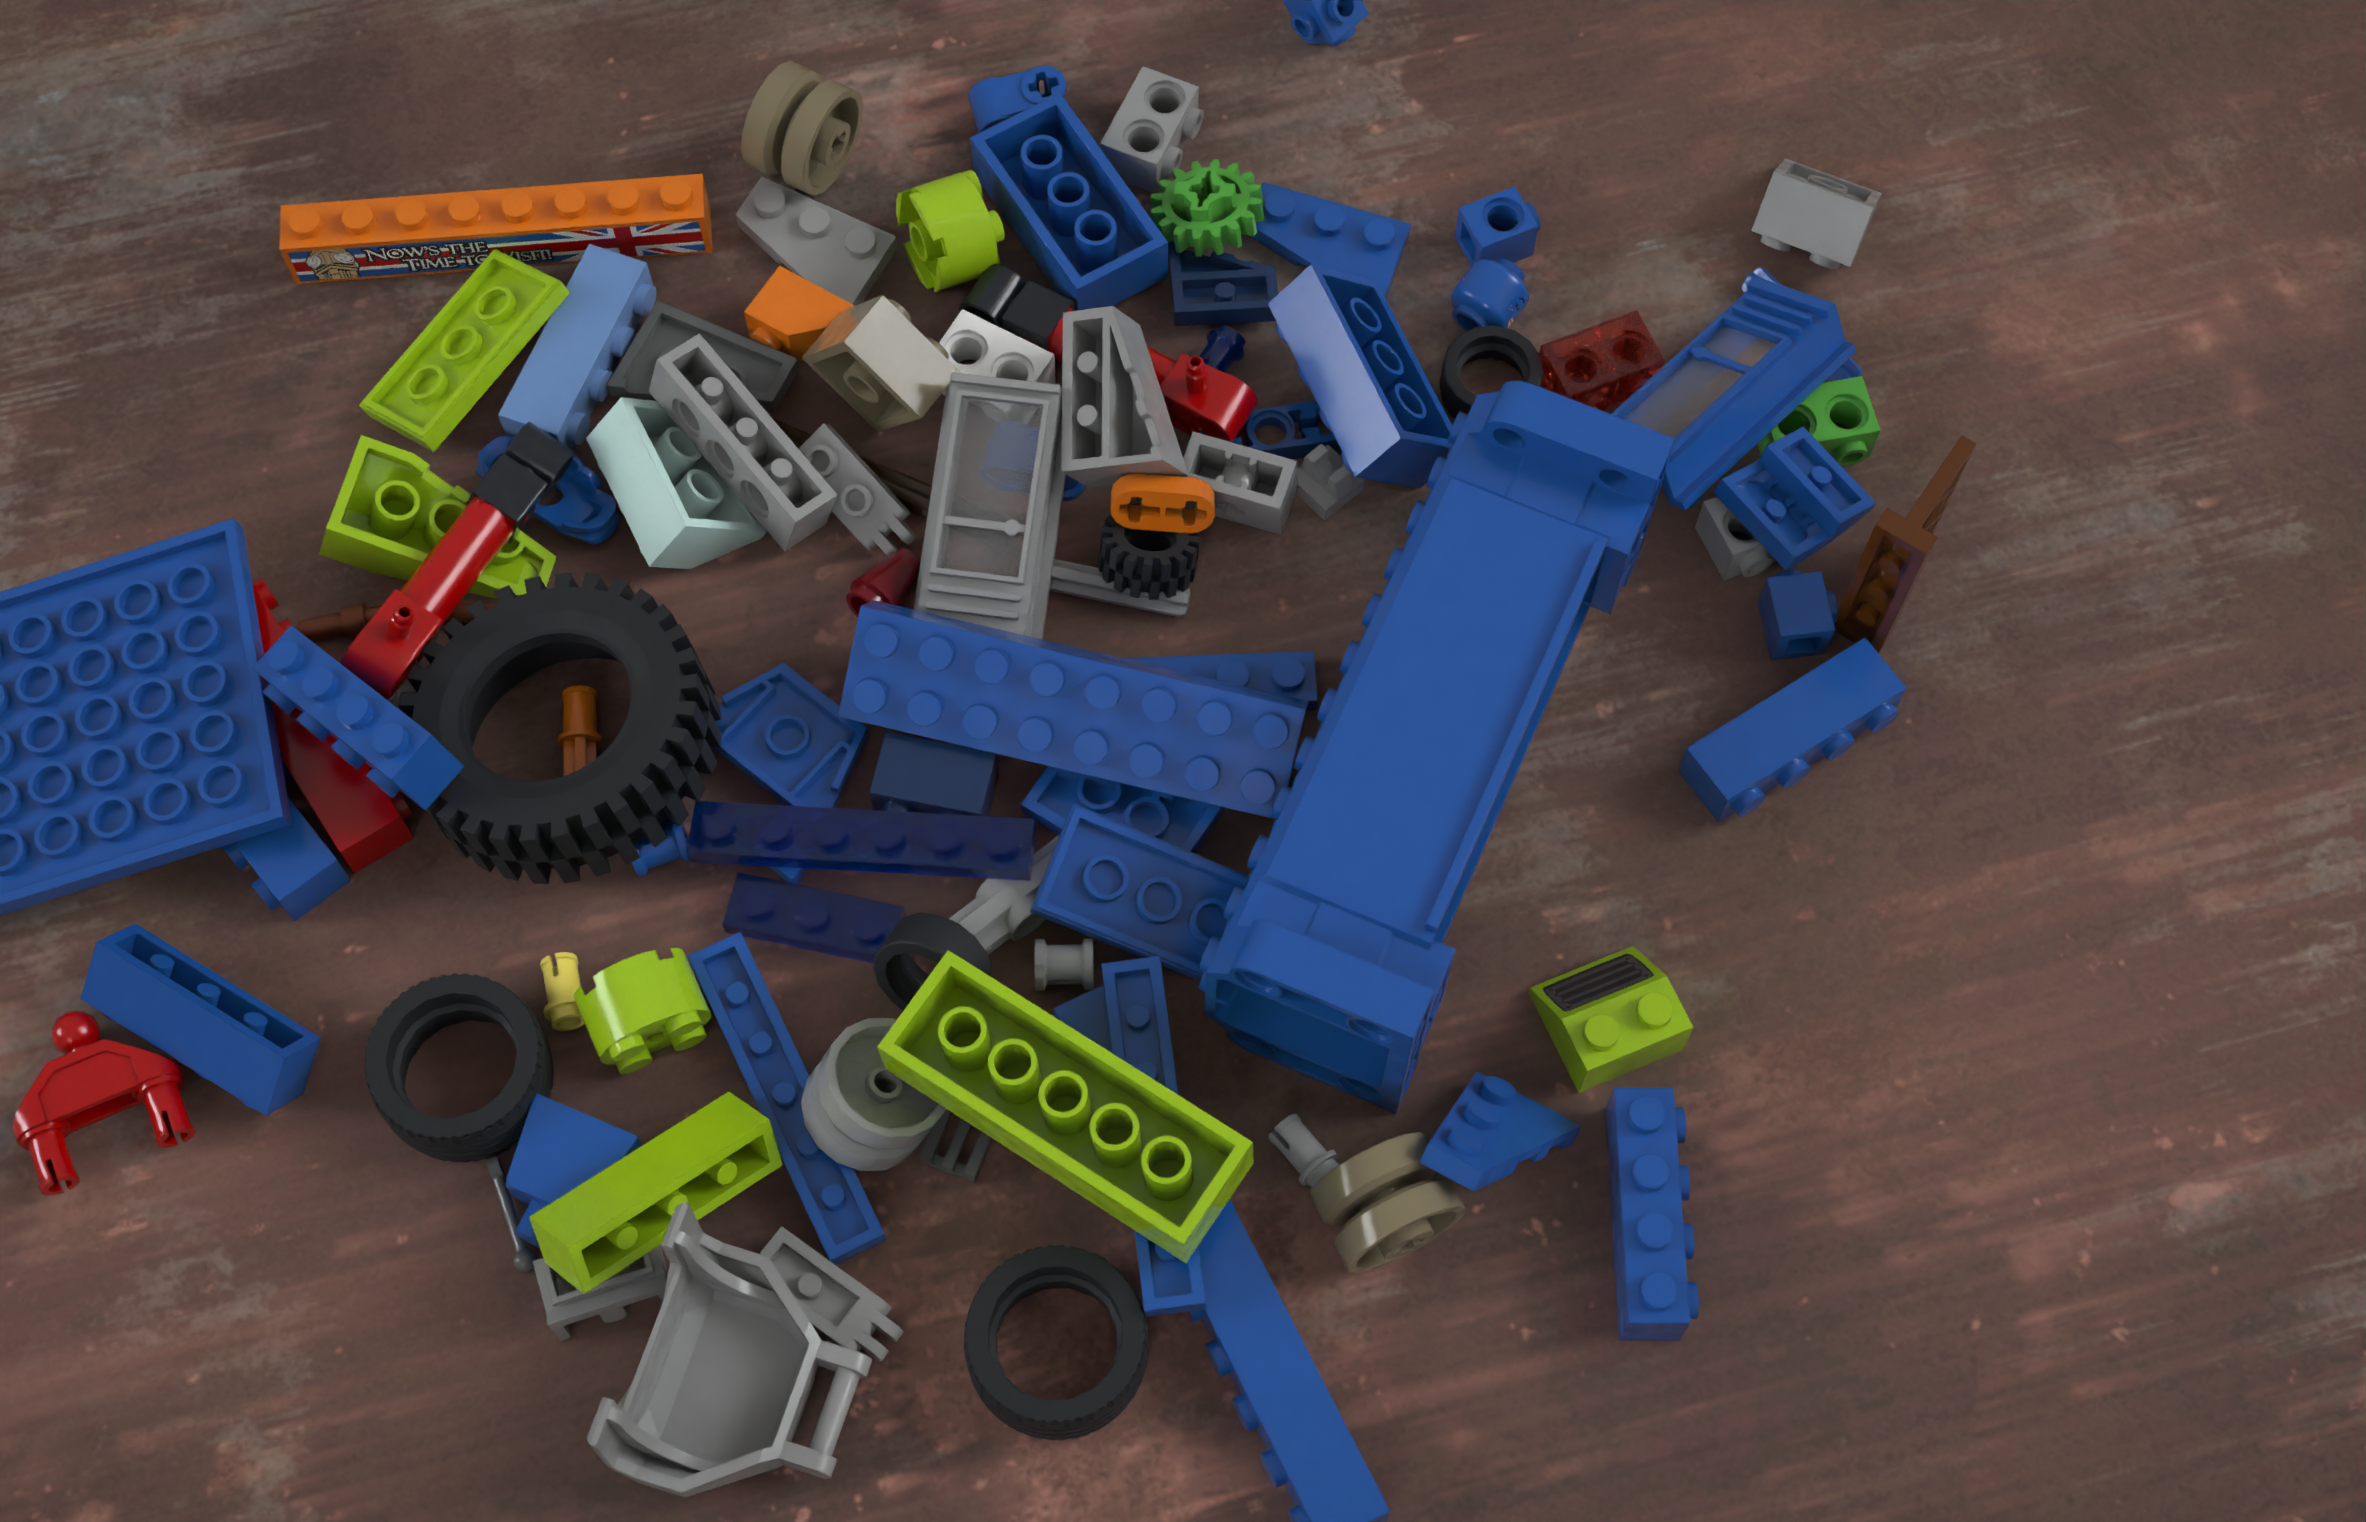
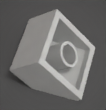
(1815, 214)

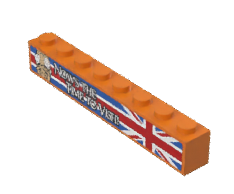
(463, 228)

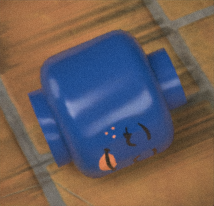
(1489, 294)

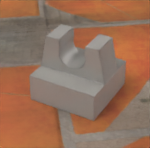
(1326, 481)

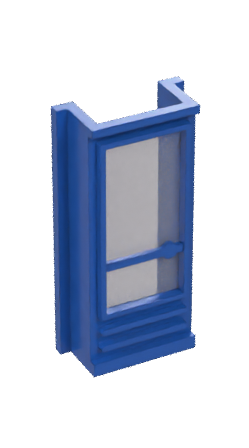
(1737, 382)

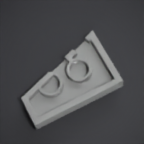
(816, 240)

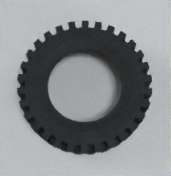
(616, 795)

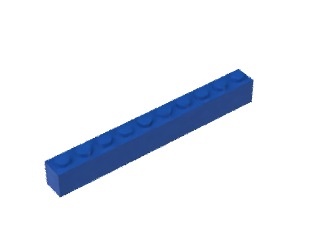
(1265, 1357)

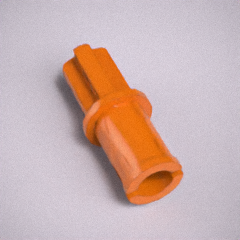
(579, 733)

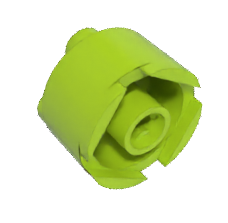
(949, 230)
(643, 1008)

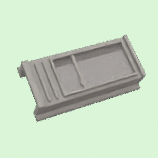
(994, 504)

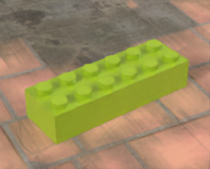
(1067, 1105)

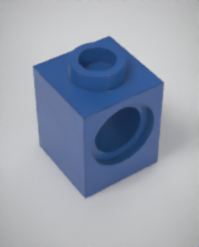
(1503, 210)

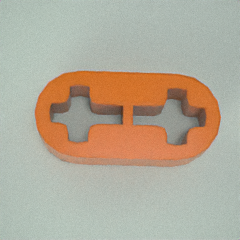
(1162, 503)

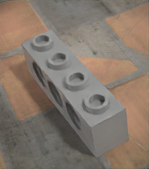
(742, 442)

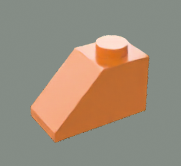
(791, 313)

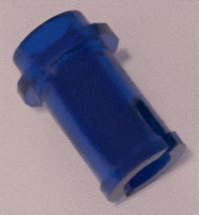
(1223, 348)

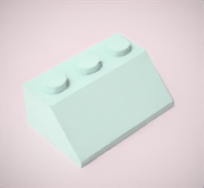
(668, 488)

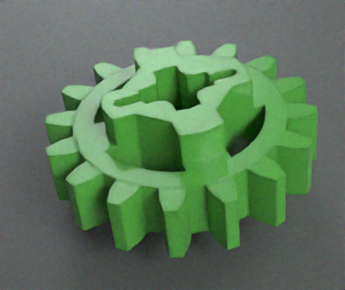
(1207, 207)

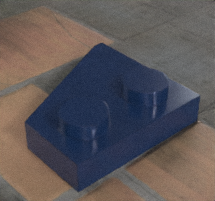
(1219, 289)

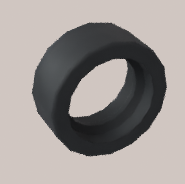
(1484, 343)
(927, 936)

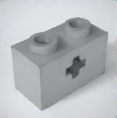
(1246, 482)

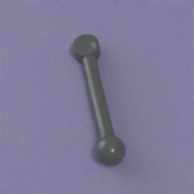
(524, 1258)

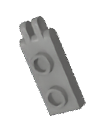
(863, 499)
(830, 1297)

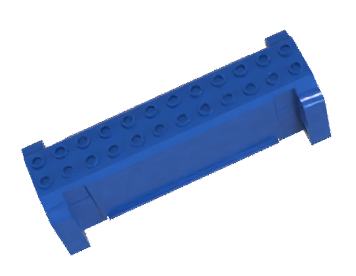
(1349, 900)

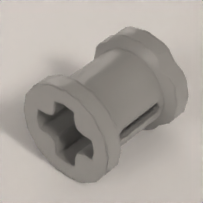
(1064, 964)

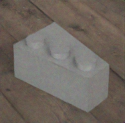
(1112, 402)

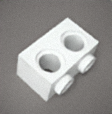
(995, 351)

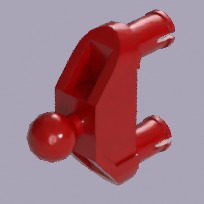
(89, 1086)

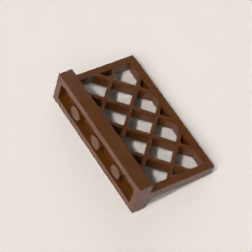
(1897, 556)

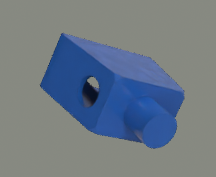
(558, 1154)

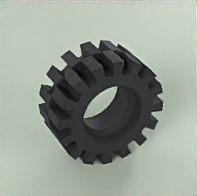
(1147, 559)

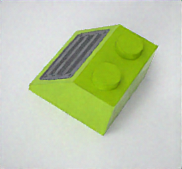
(1611, 1017)

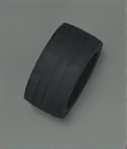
(423, 1013)
(1056, 1269)

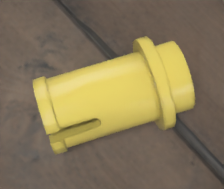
(560, 986)

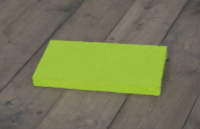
(464, 349)

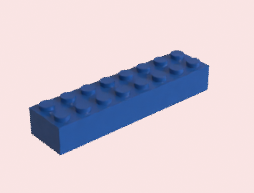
(1072, 708)

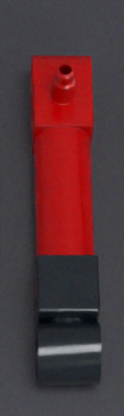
(1193, 391)
(494, 515)

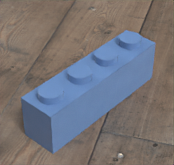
(580, 347)

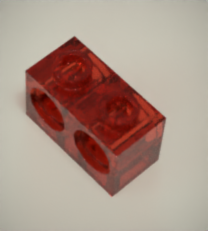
(1594, 358)

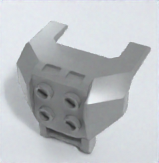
(724, 1375)

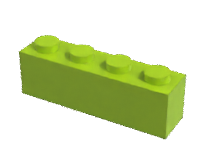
(631, 1202)

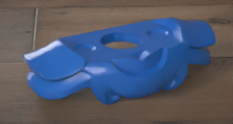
(583, 510)

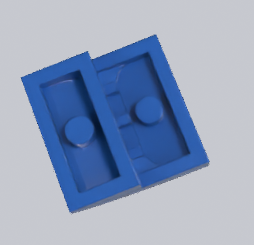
(1794, 498)

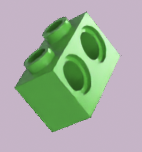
(1830, 403)

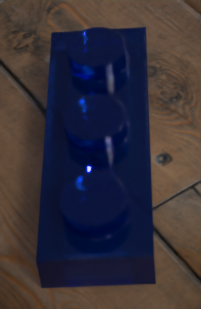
(809, 917)

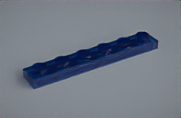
(862, 840)

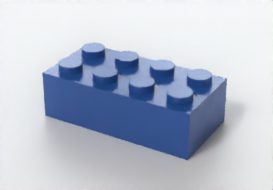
(1069, 206)
(1363, 376)

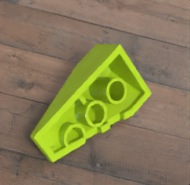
(397, 513)

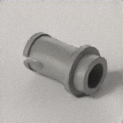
(1303, 1150)

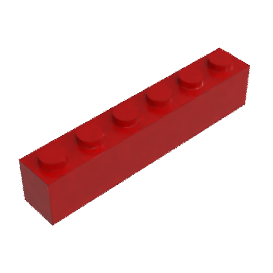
(350, 806)

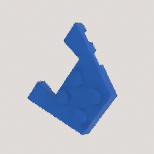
(790, 742)

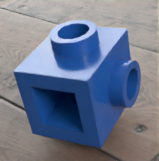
(1326, 19)

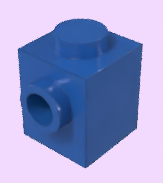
(1797, 614)

